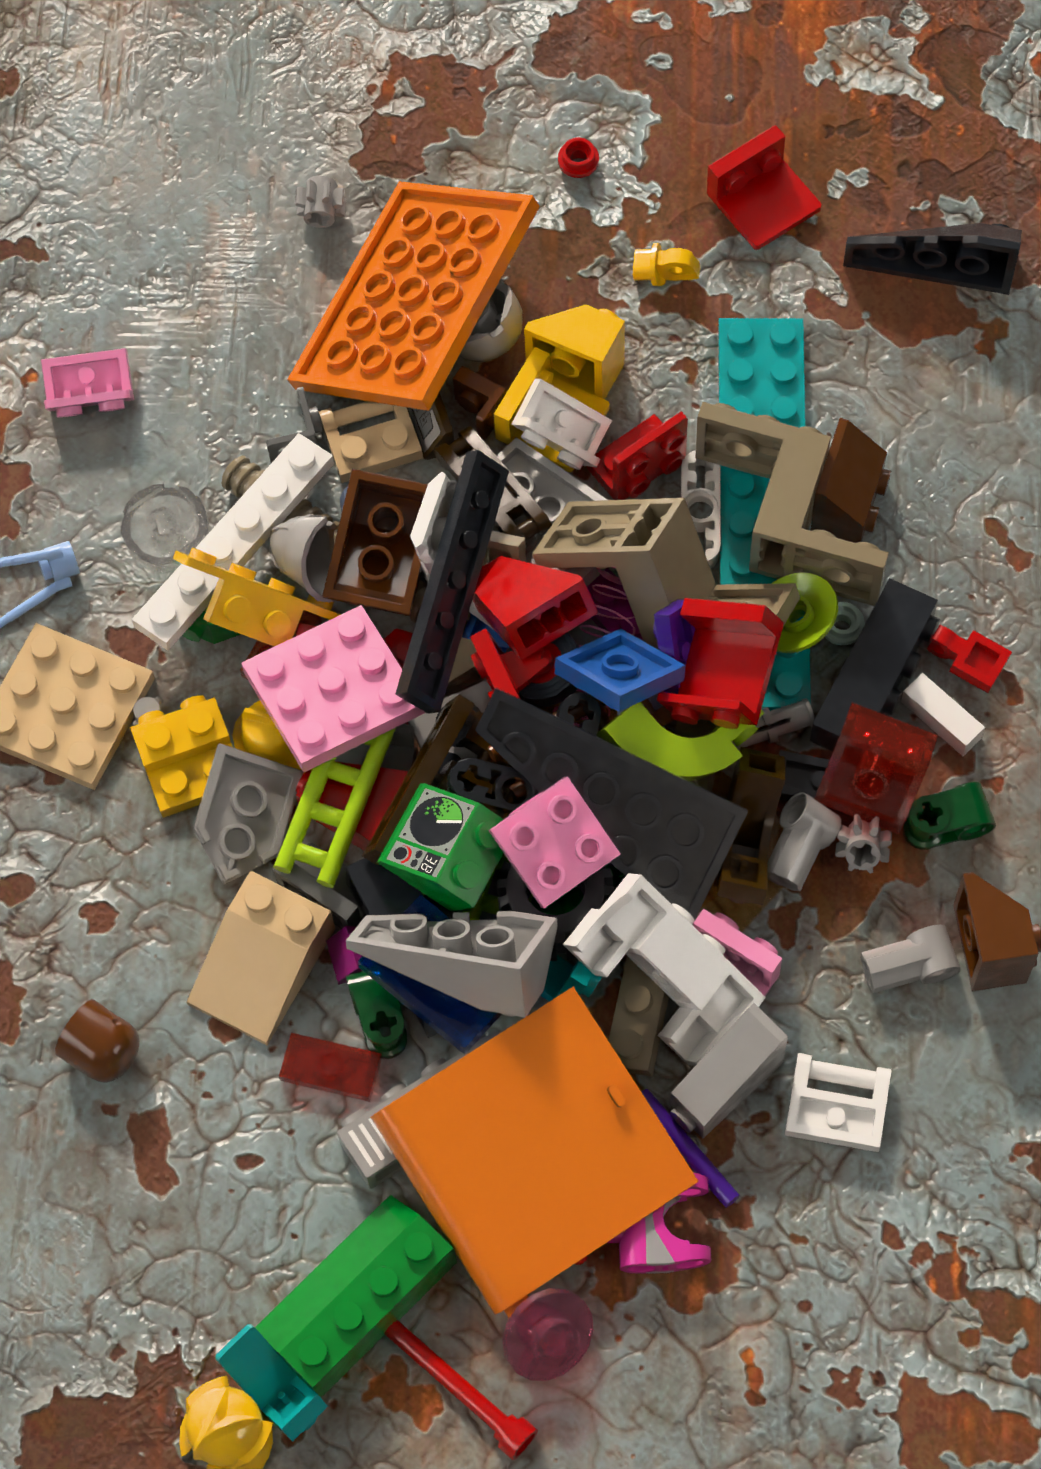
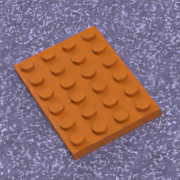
(414, 294)

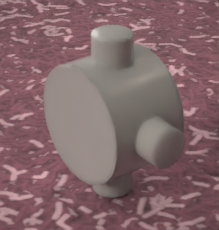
(146, 705)

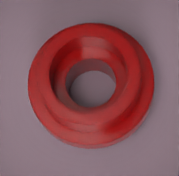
(574, 149)

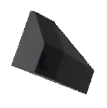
(956, 255)

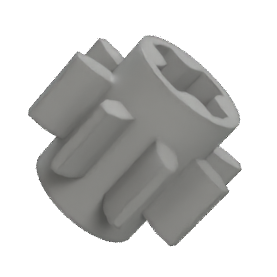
(320, 201)
(863, 844)

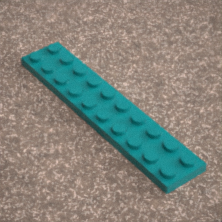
(760, 376)

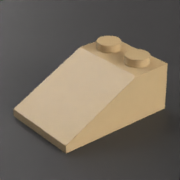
(260, 957)

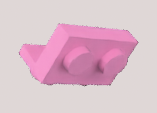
(87, 381)
(753, 958)

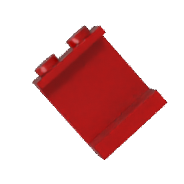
(725, 663)

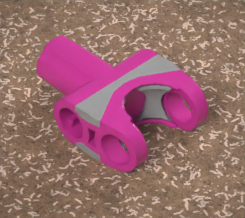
(651, 1246)

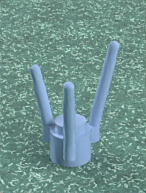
(55, 563)

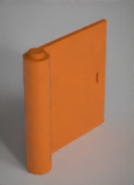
(532, 1153)

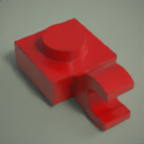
(975, 659)

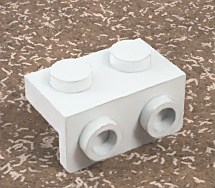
(561, 423)

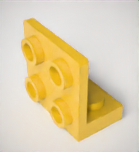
(538, 367)

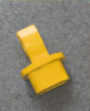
(661, 265)

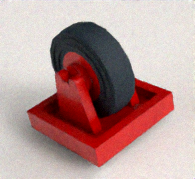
(528, 678)

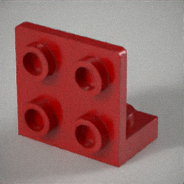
(760, 190)
(641, 456)

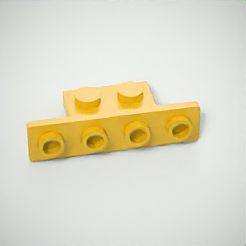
(251, 607)

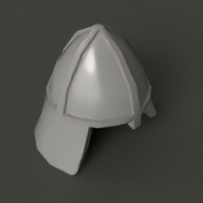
(304, 551)

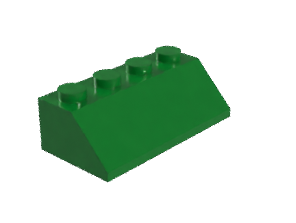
(357, 1294)

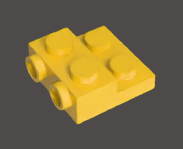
(180, 751)

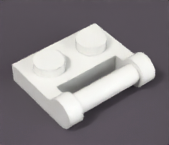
(837, 1116)

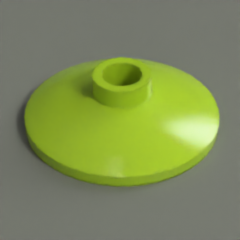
(816, 605)

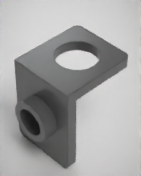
(312, 425)

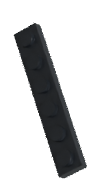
(452, 582)

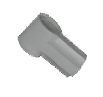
(806, 831)
(922, 956)

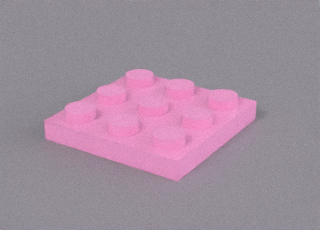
(330, 688)

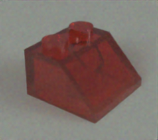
(876, 767)

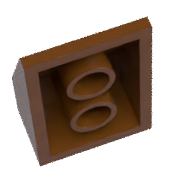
(373, 547)

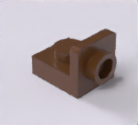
(478, 395)

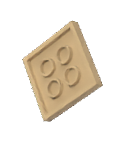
(68, 705)

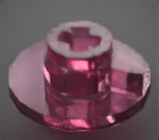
(548, 1334)

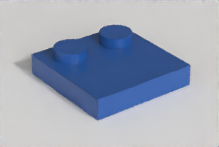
(619, 669)

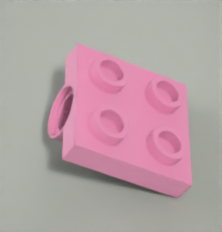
(554, 842)

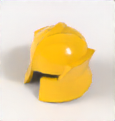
(225, 1428)

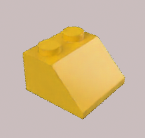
(582, 345)

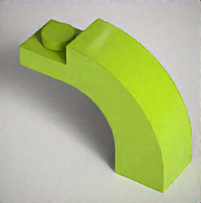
(686, 757)

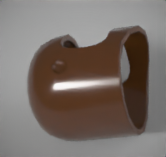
(98, 1043)

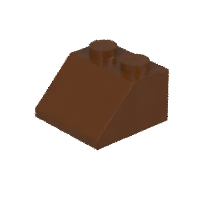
(850, 485)
(994, 935)

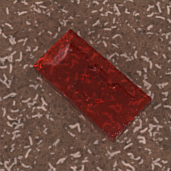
(330, 1067)

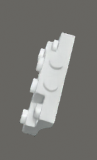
(674, 956)

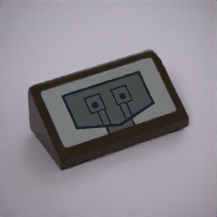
(432, 427)

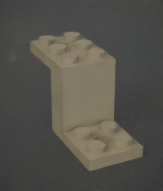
(781, 535)
(654, 555)

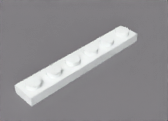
(234, 539)

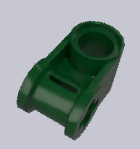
(956, 816)
(377, 1010)

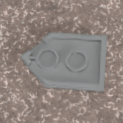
(244, 811)

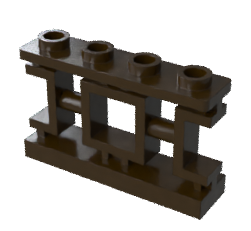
(426, 766)

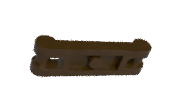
(515, 498)

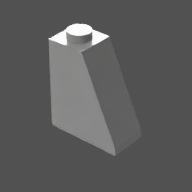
(729, 1072)

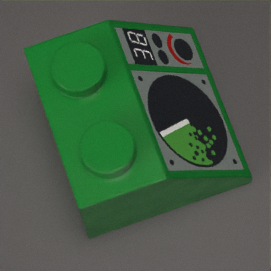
(444, 847)

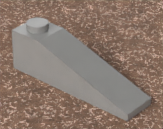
(481, 962)

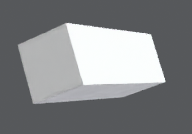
(942, 714)

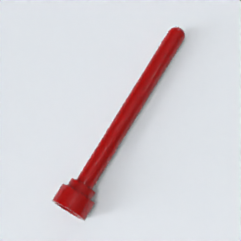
(512, 1433)

